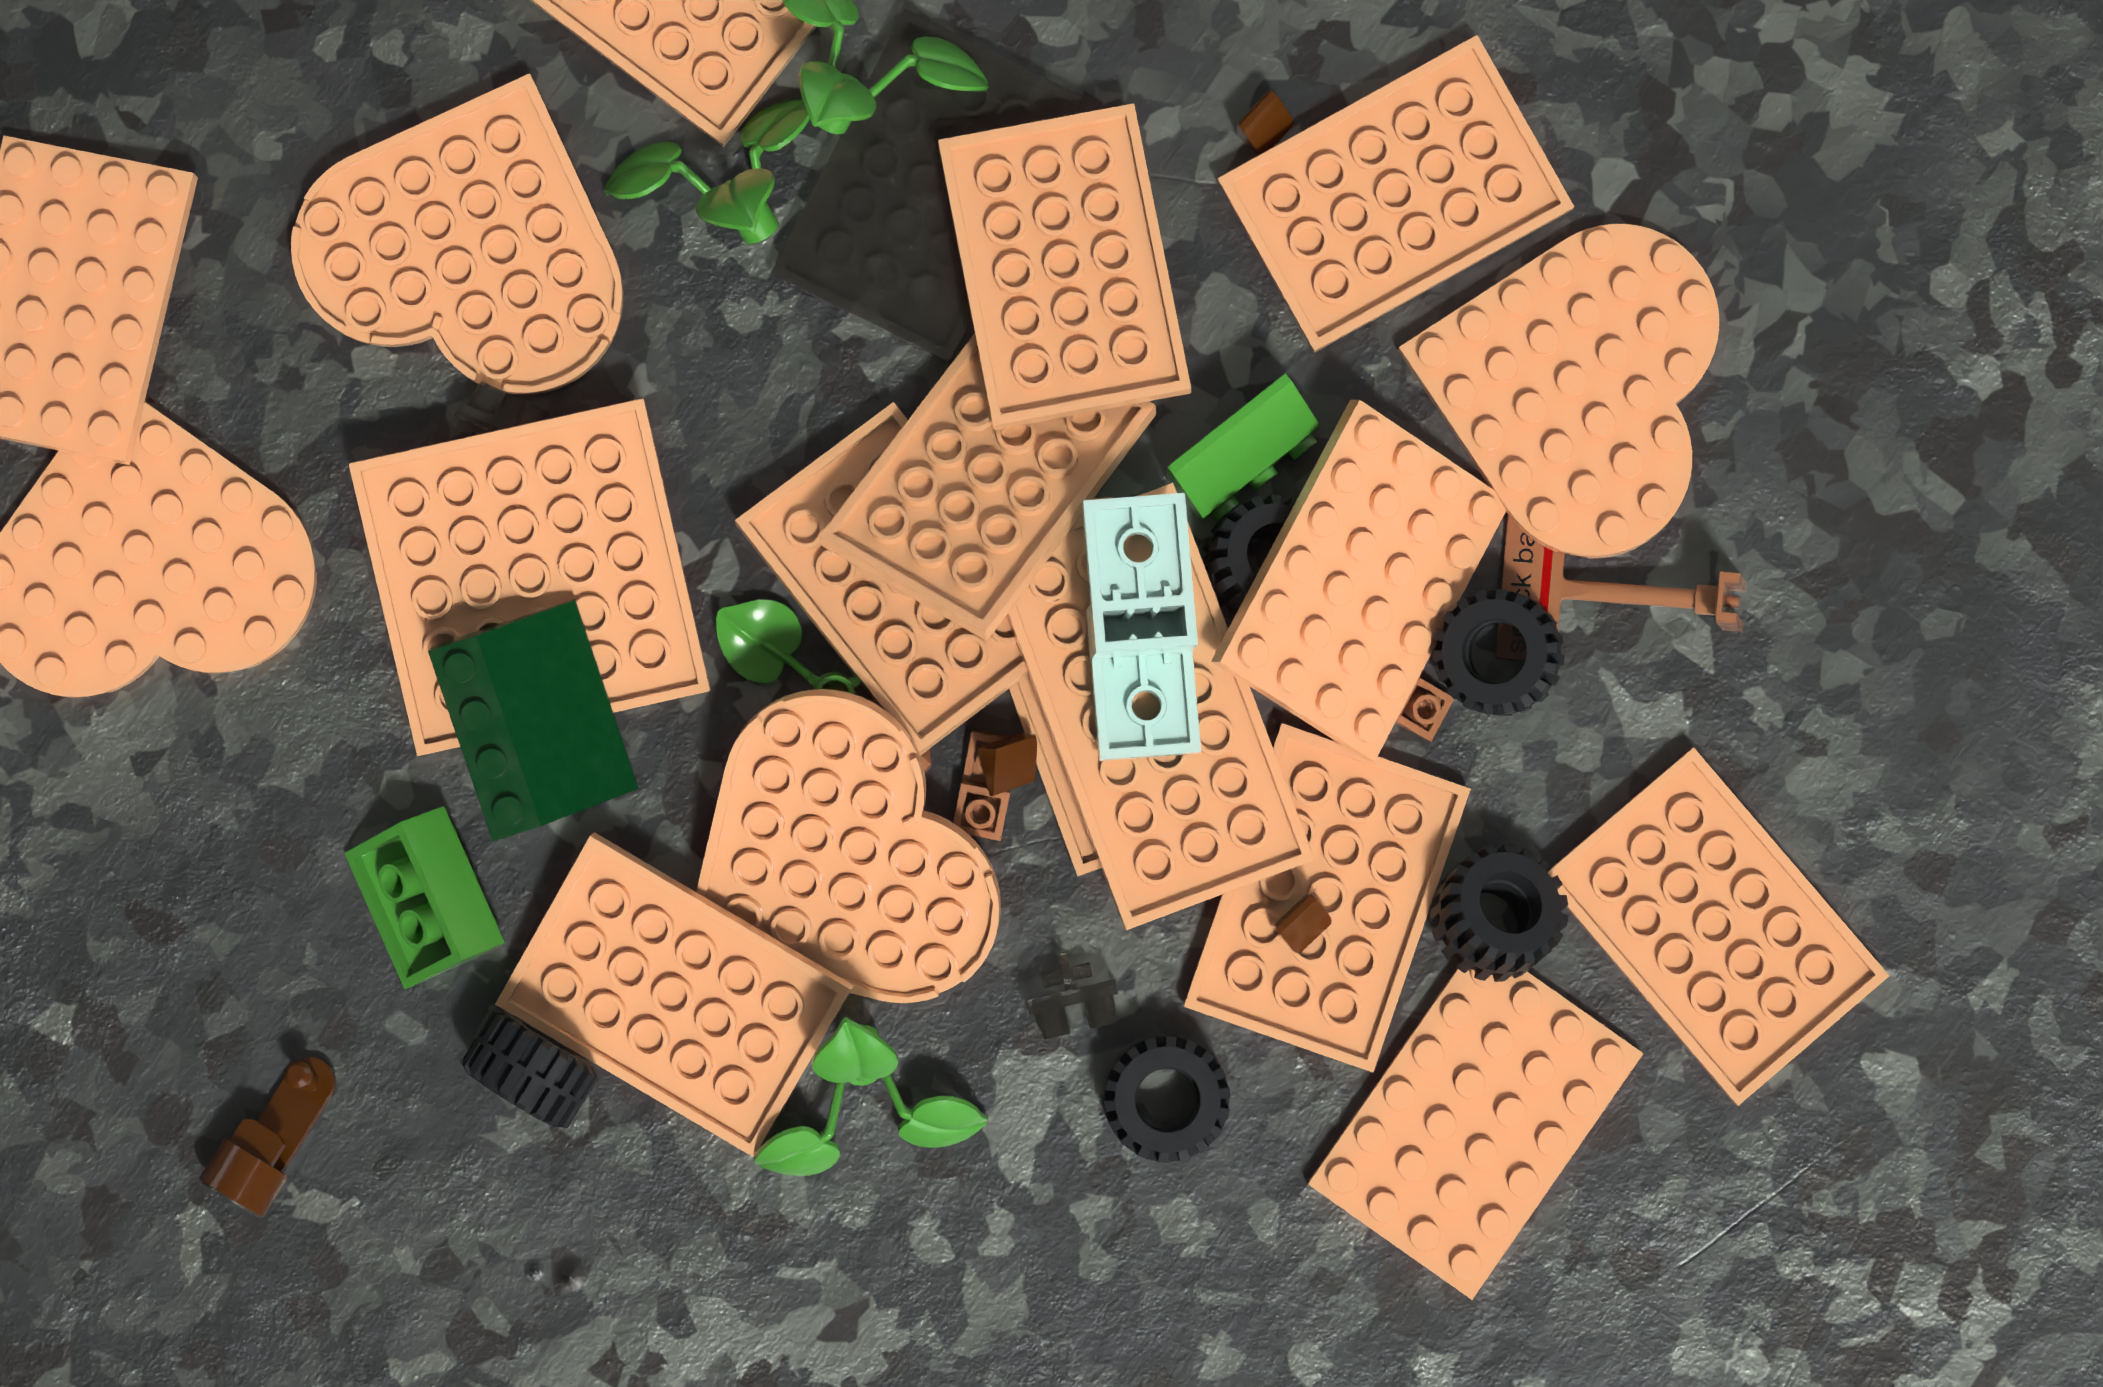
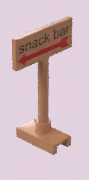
(1540, 576)

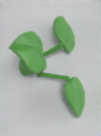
(839, 98)
(738, 202)
(761, 637)
(862, 1057)

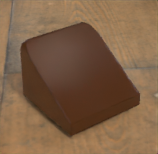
(1265, 123)
(1009, 762)
(1302, 923)

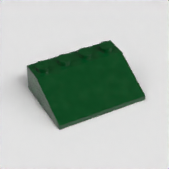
(533, 719)

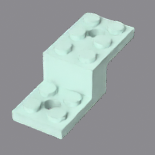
(1141, 626)

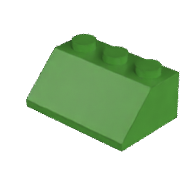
(1244, 450)
(424, 897)

